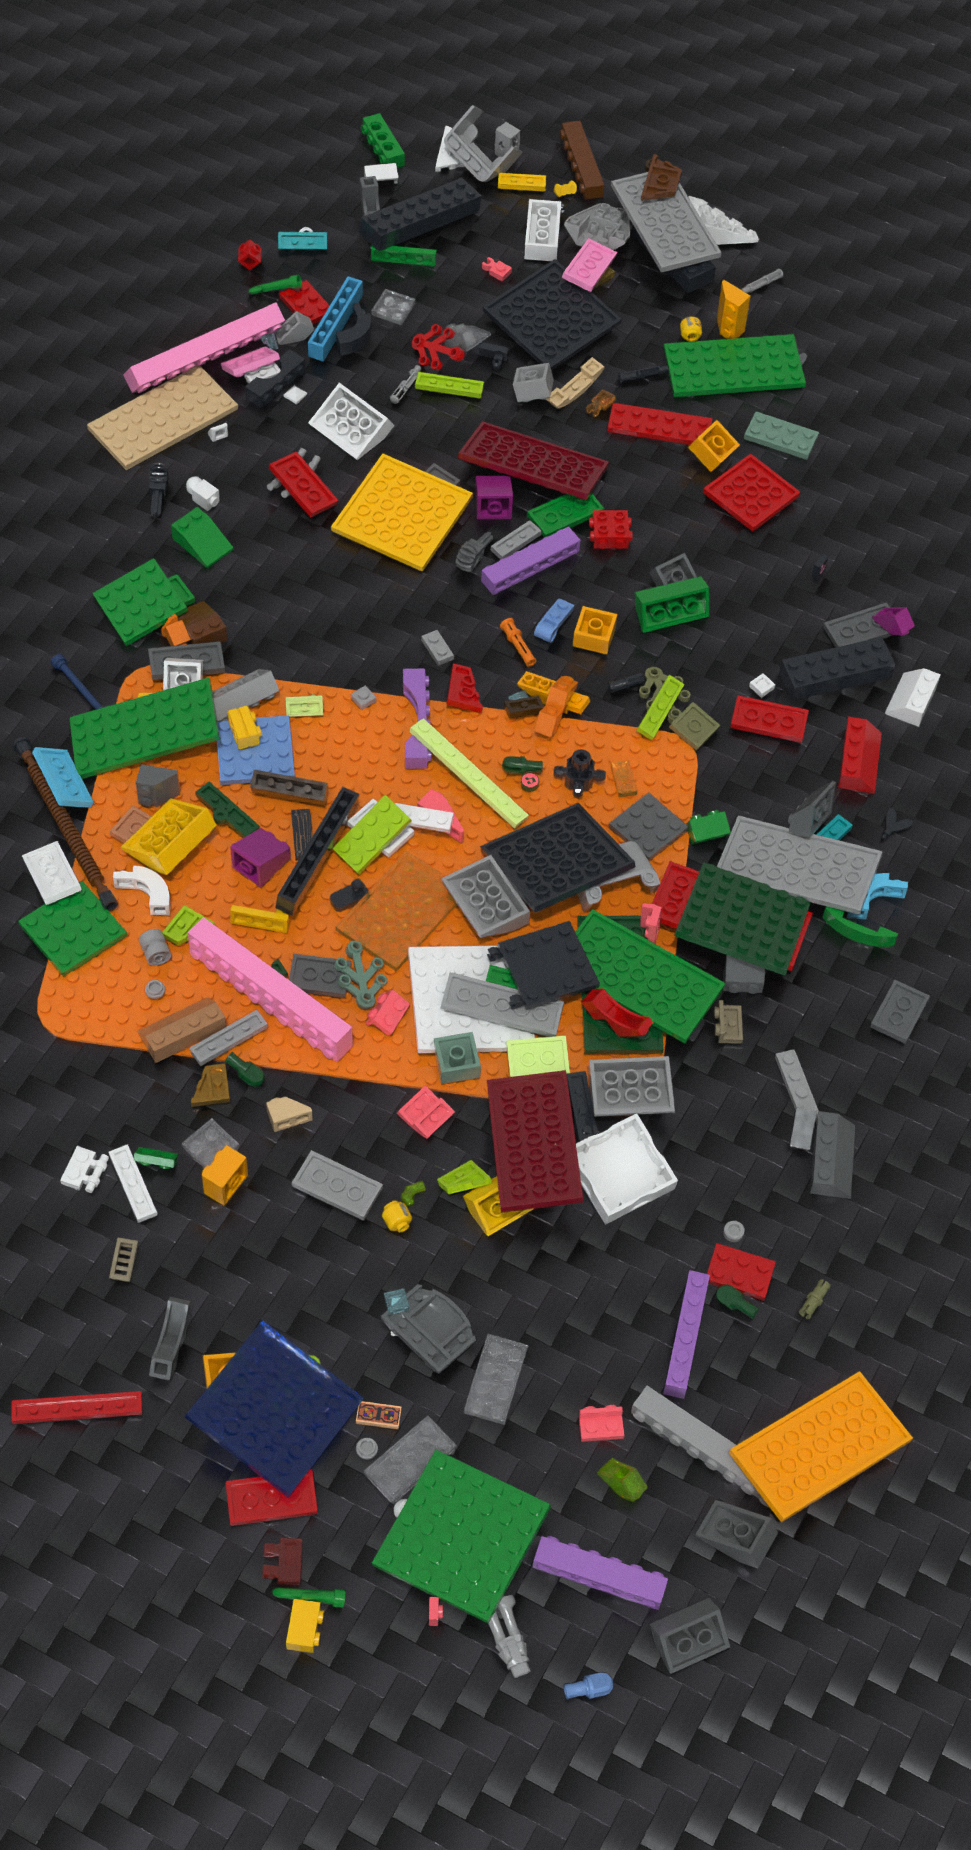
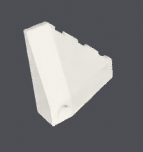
(720, 227)

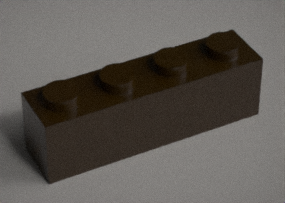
(289, 787)

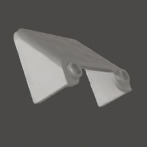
(643, 868)

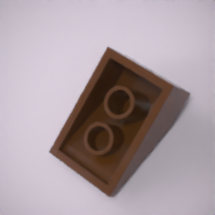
(203, 624)

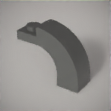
(369, 195)

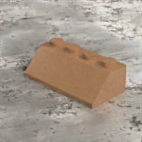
(182, 1029)

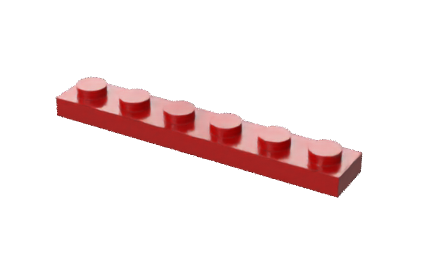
(76, 1407)

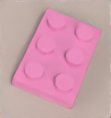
(250, 361)

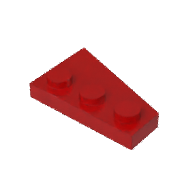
(462, 689)

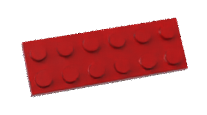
(656, 424)

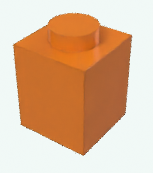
(177, 634)

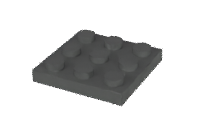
(648, 825)

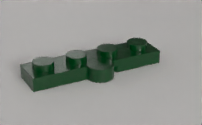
(226, 811)

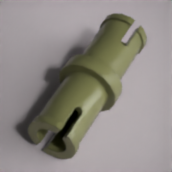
(814, 1299)

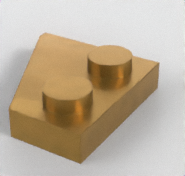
(212, 1086)

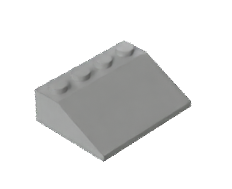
(487, 898)
(631, 1086)

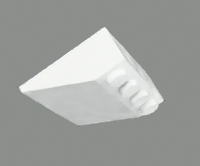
(351, 422)

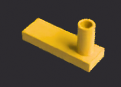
(260, 919)

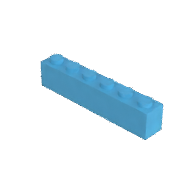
(335, 318)

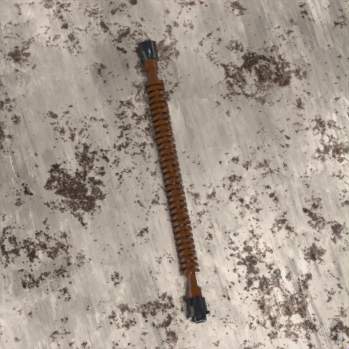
(66, 825)

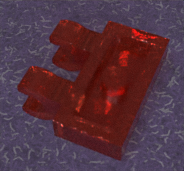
(289, 1561)

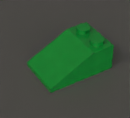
(201, 537)

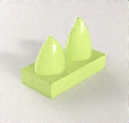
(304, 705)

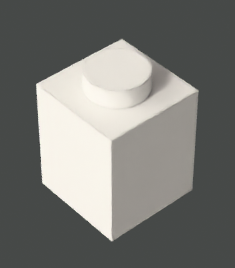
(205, 495)

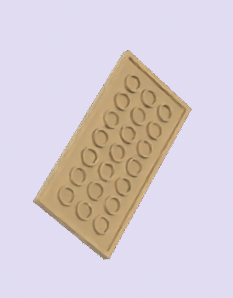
(162, 417)

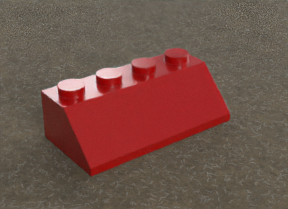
(860, 756)

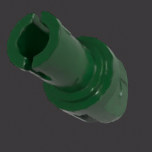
(521, 765)
(247, 1070)
(735, 1300)

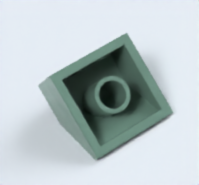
(457, 1057)

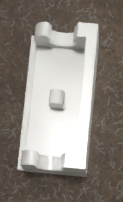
(382, 172)

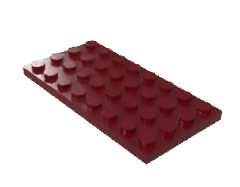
(533, 460)
(534, 1141)

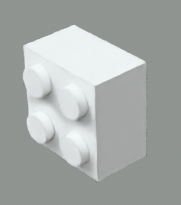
(181, 672)

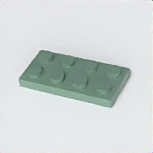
(781, 435)

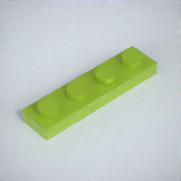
(449, 385)
(660, 707)

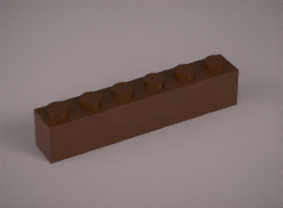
(582, 160)

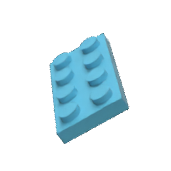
(62, 777)

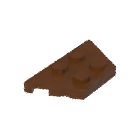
(661, 180)

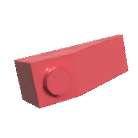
(437, 801)

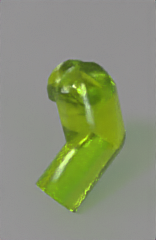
(410, 1190)

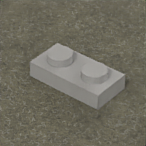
(437, 647)

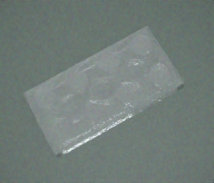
(495, 1379)
(405, 1461)

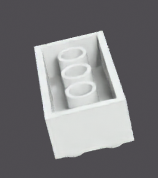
(542, 230)

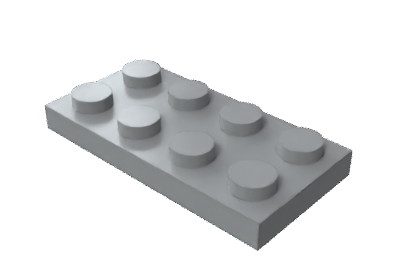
(337, 1185)

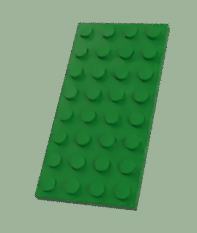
(734, 365)
(144, 728)
(647, 976)

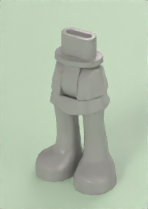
(510, 1648)

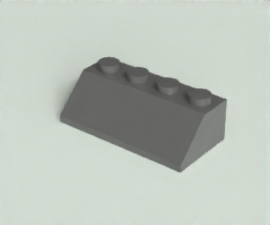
(832, 1156)

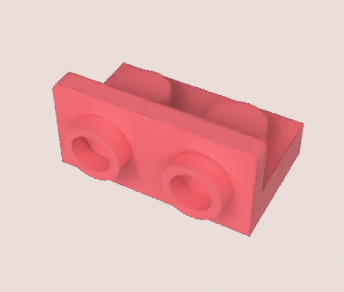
(651, 921)
(601, 1423)

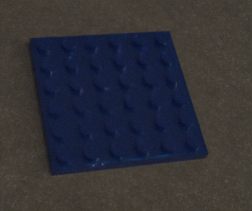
(274, 1408)

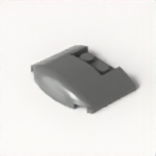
(432, 1327)

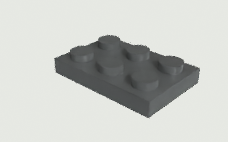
(317, 975)
(900, 1011)

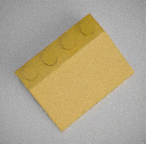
(170, 835)

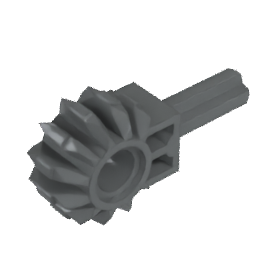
(472, 552)

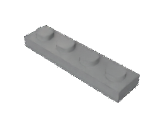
(228, 1037)
(795, 1080)

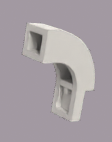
(150, 883)

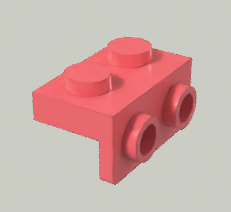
(387, 1011)

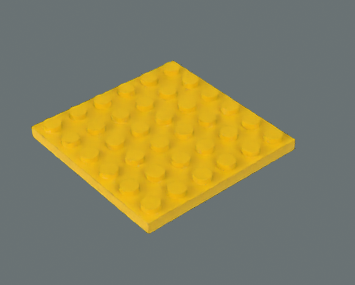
(402, 512)

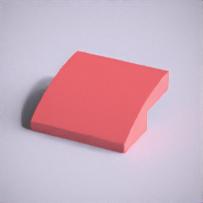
(425, 1112)

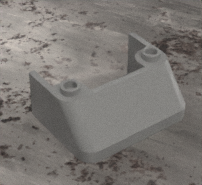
(461, 144)

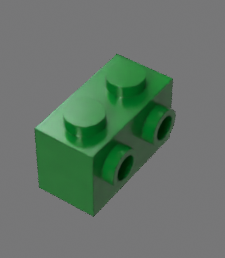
(708, 827)

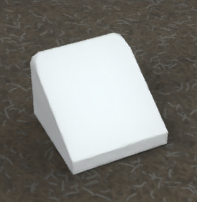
(218, 432)

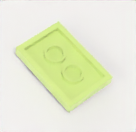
(537, 1055)

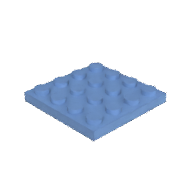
(271, 755)

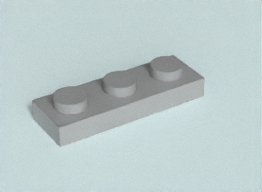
(516, 540)

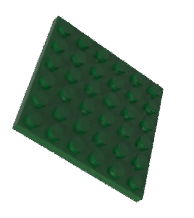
(743, 918)

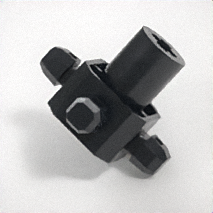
(579, 772)

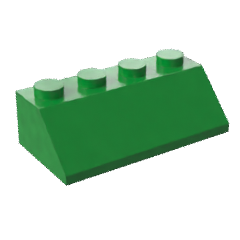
(672, 604)

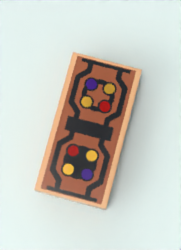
(378, 1415)

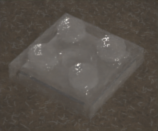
(393, 307)
(207, 1142)

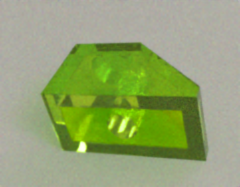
(623, 1479)

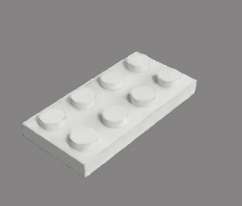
(51, 872)

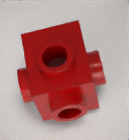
(249, 254)

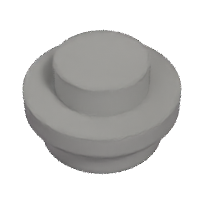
(155, 989)
(366, 1448)

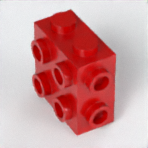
(610, 529)

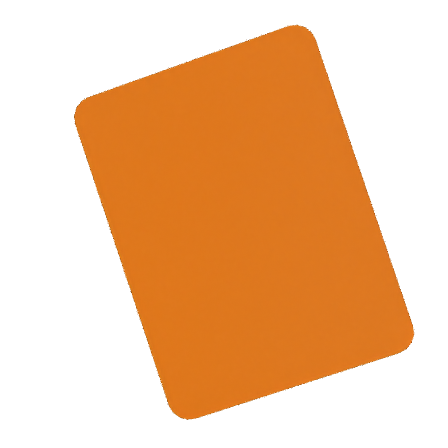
(366, 754)

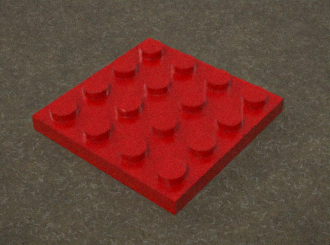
(751, 492)

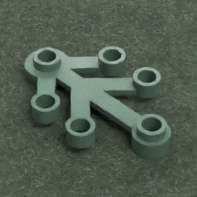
(359, 976)

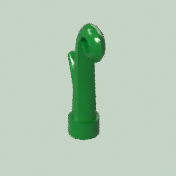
(293, 282)
(332, 1597)

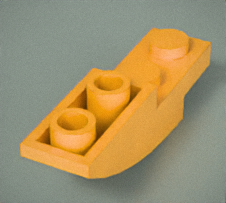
(540, 686)

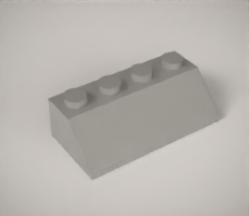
(244, 692)

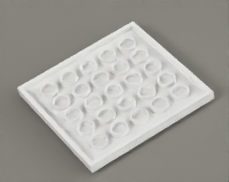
(429, 977)

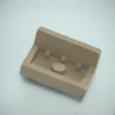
(729, 1023)

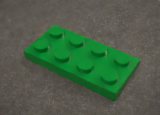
(563, 513)

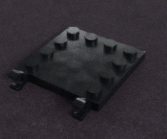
(546, 966)

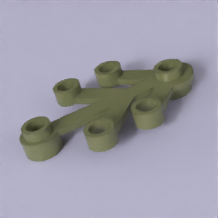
(657, 679)

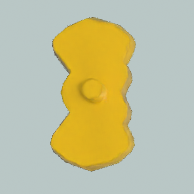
(569, 188)

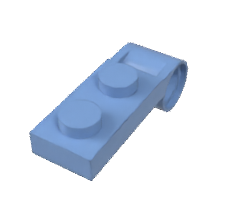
(553, 620)

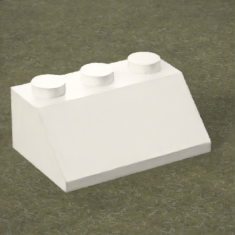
(913, 696)

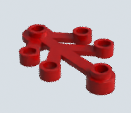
(421, 342)

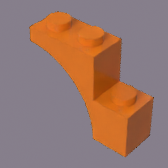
(556, 702)

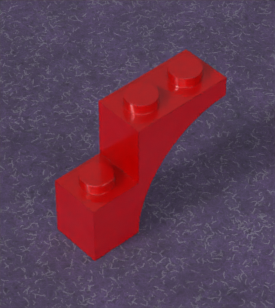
(623, 1022)

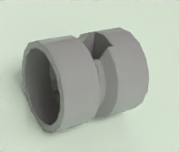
(154, 947)

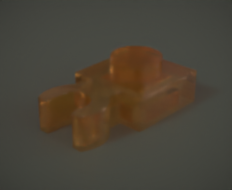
(600, 401)

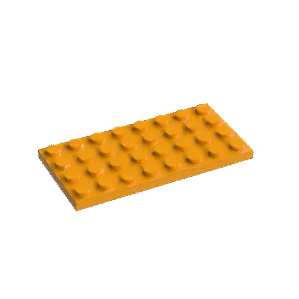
(820, 1446)

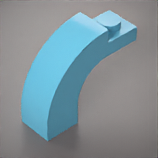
(881, 887)

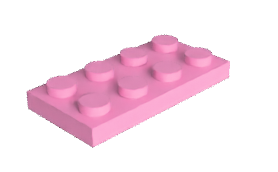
(589, 265)

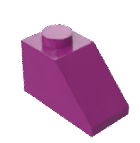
(894, 620)

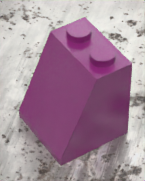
(494, 497)
(259, 856)

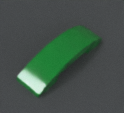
(858, 933)

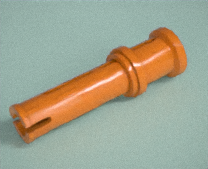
(515, 636)

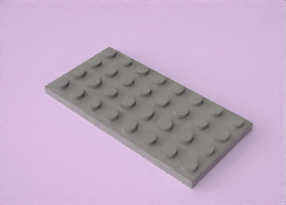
(666, 225)
(811, 867)

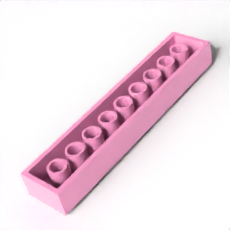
(204, 348)
(270, 990)

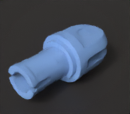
(591, 1686)

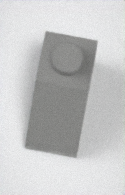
(294, 329)

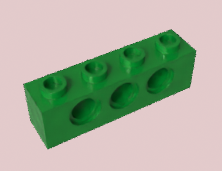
(383, 140)

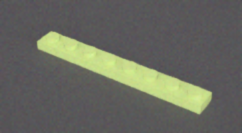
(469, 773)

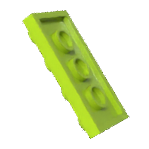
(372, 834)

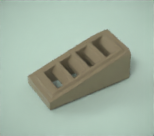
(122, 1242)

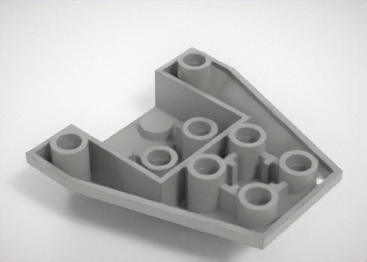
(601, 224)

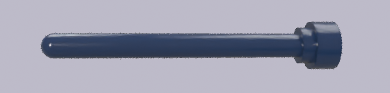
(60, 662)

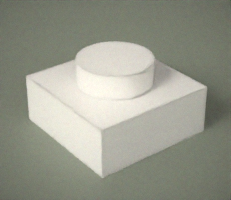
(762, 685)

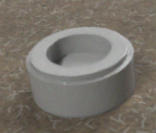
(733, 1231)

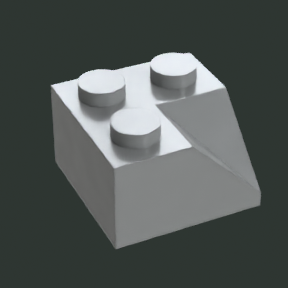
(533, 382)

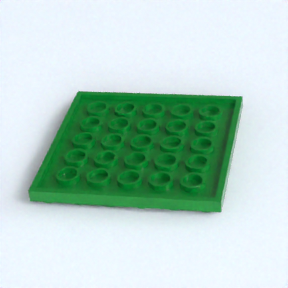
(461, 1536)

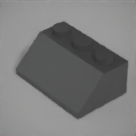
(813, 811)
(690, 1635)

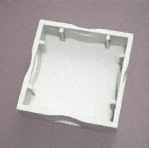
(623, 1169)

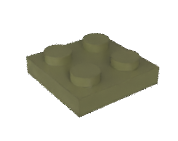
(694, 726)

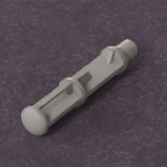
(765, 280)
(405, 385)

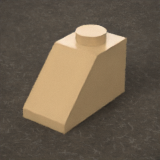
(287, 1113)

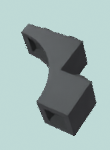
(171, 1338)

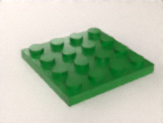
(139, 601)
(72, 929)

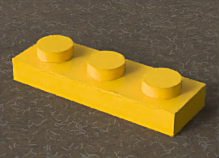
(521, 182)

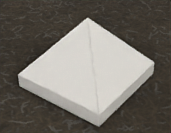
(295, 394)

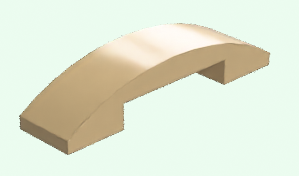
(578, 385)

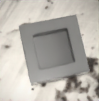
(363, 697)

